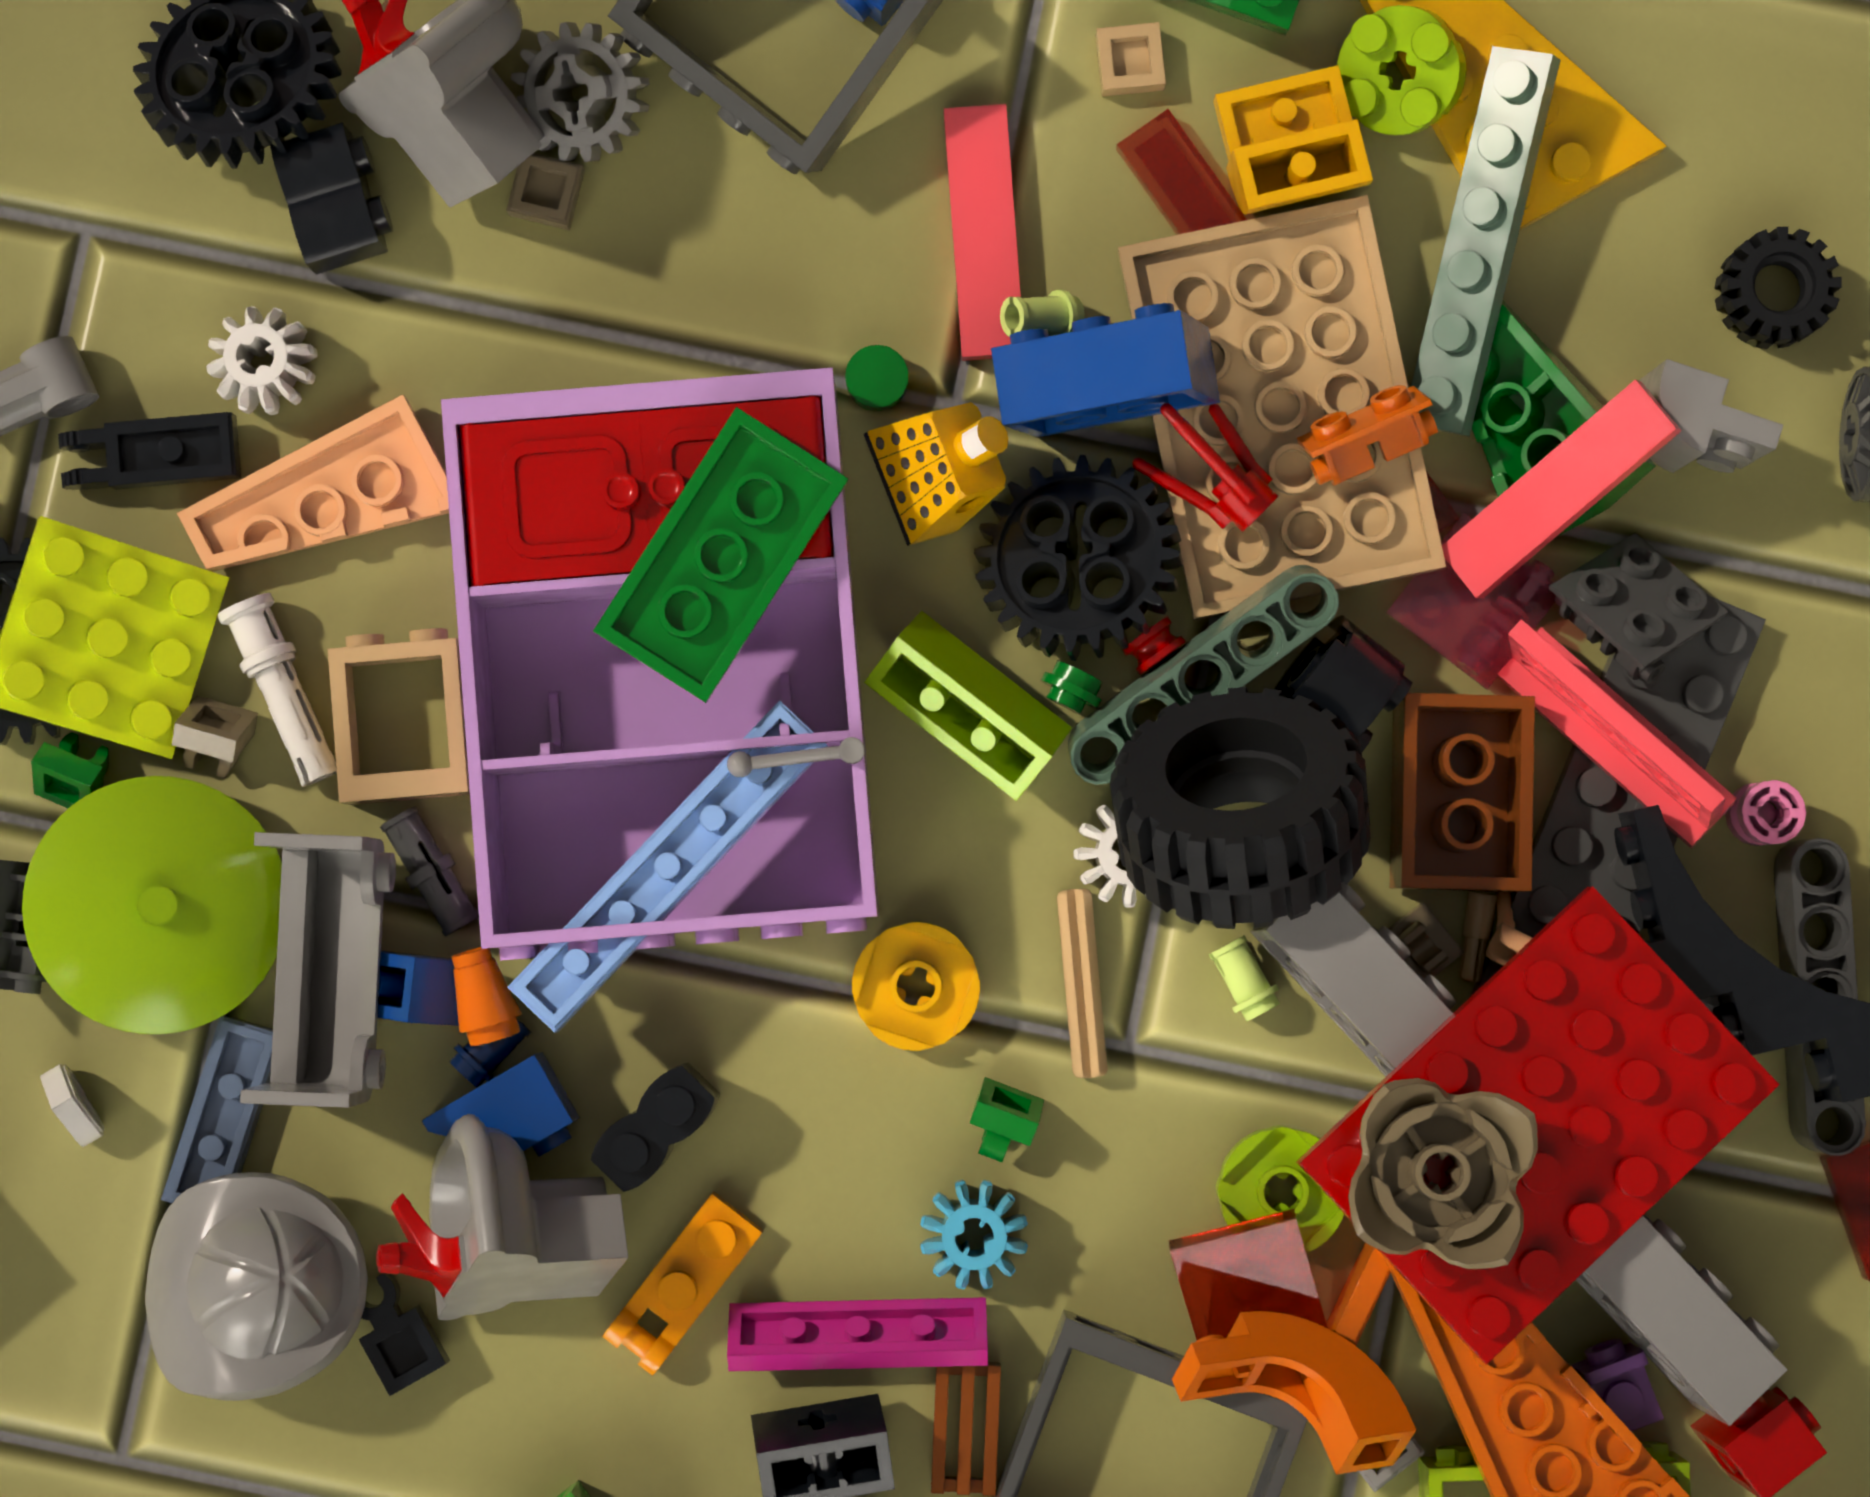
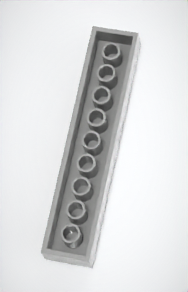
(1639, 1280)

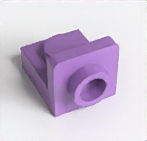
(1621, 1381)

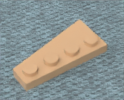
(335, 488)

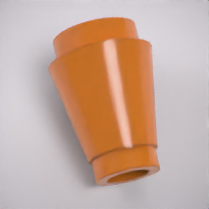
(482, 997)

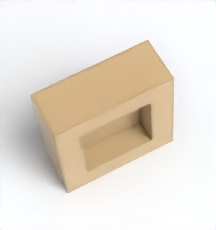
(1130, 59)

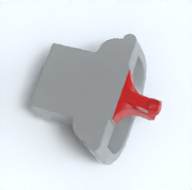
(441, 92)
(500, 1233)

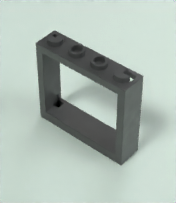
(746, 115)
(1158, 1364)

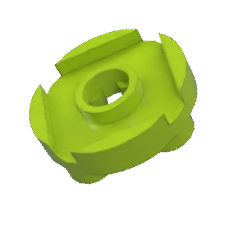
(1429, 47)
(1258, 1158)

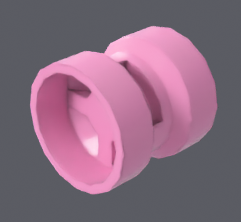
(1752, 813)

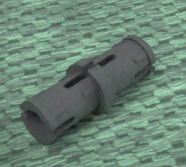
(430, 871)

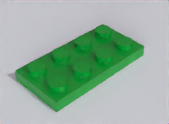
(721, 555)

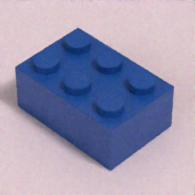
(1104, 371)

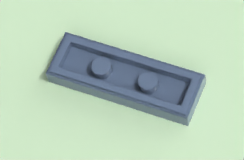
(217, 1123)

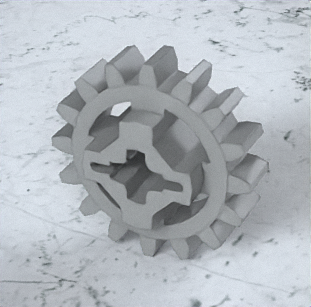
(578, 67)

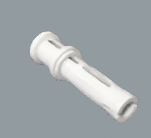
(270, 663)

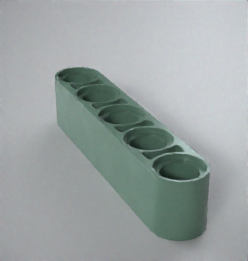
(1216, 644)

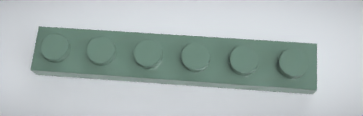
(1483, 234)

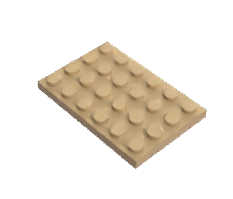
(1294, 336)

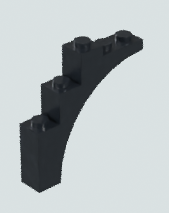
(1756, 998)

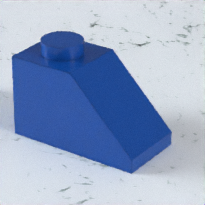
(417, 989)
(520, 1102)

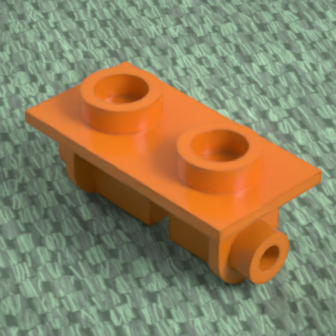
(1389, 420)

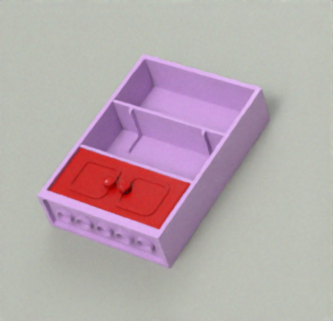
(590, 748)

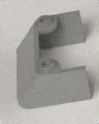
(327, 971)

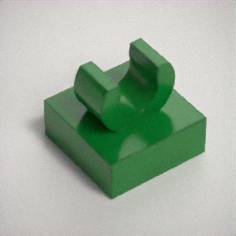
(63, 775)
(1005, 1116)

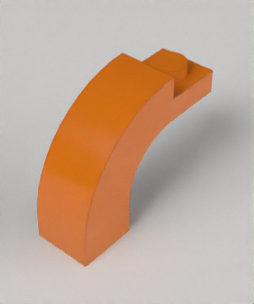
(1314, 1372)

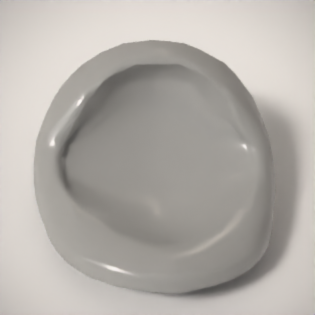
(252, 1286)

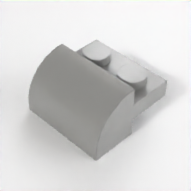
(1710, 431)

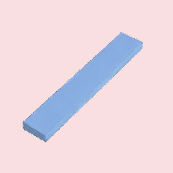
(661, 874)

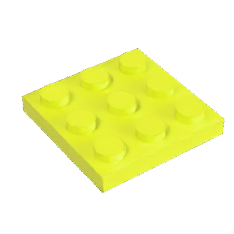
(106, 637)

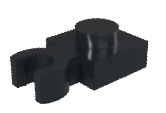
(401, 1344)

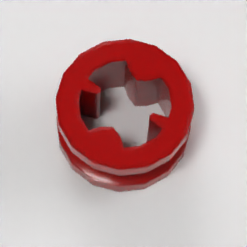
(1154, 646)

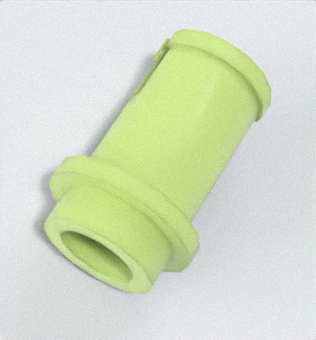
(1048, 312)
(1245, 979)

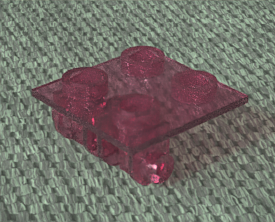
(1471, 629)

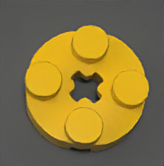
(933, 1018)

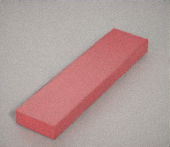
(981, 223)
(1559, 489)

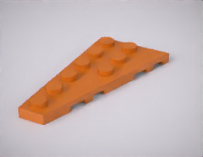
(1534, 1417)

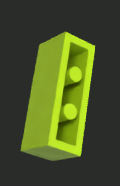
(968, 705)

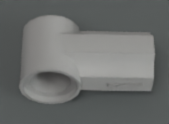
(45, 383)

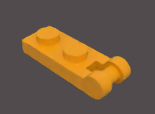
(685, 1281)

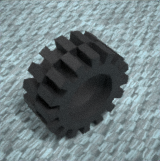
(1799, 257)

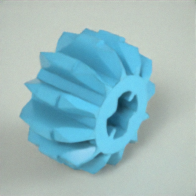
(993, 1242)

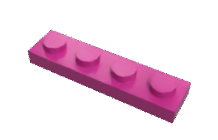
(857, 1334)

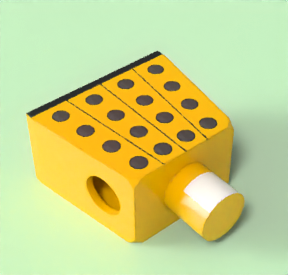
(939, 468)

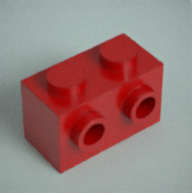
(1765, 1444)

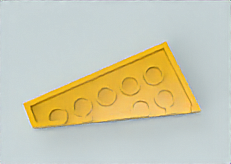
(1585, 130)

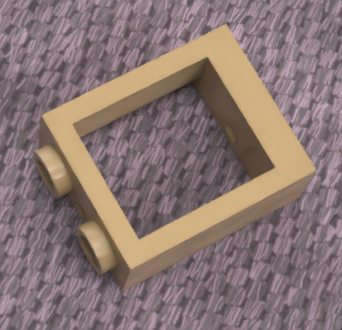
(403, 785)

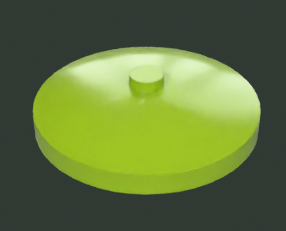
(153, 905)

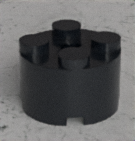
(1348, 677)

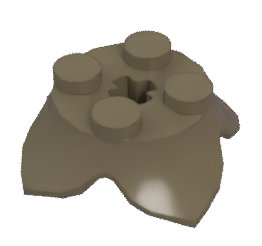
(1478, 1213)

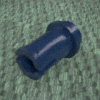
(480, 1061)

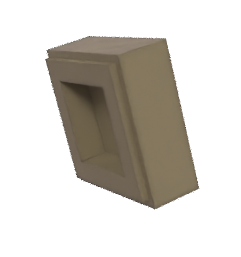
(546, 191)

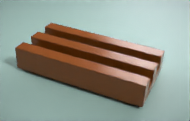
(963, 1483)

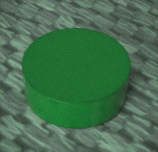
(877, 377)

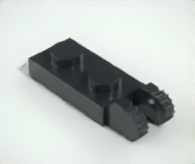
(157, 452)

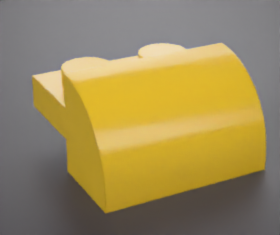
(1291, 140)

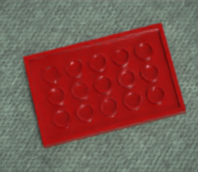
(1624, 1096)

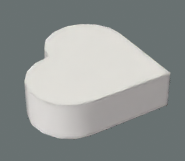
(71, 1105)

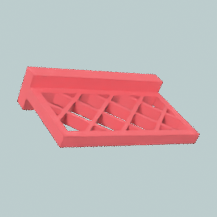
(1614, 734)

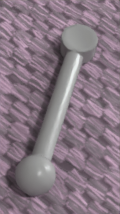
(850, 751)

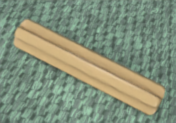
(1082, 983)

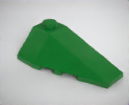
(1532, 407)

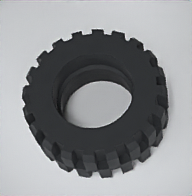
(1247, 860)

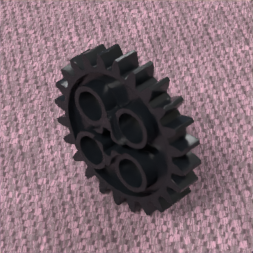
(233, 62)
(1134, 556)

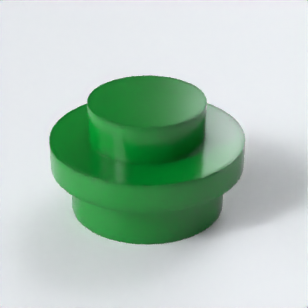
(1072, 687)

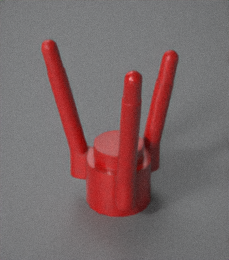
(1241, 492)

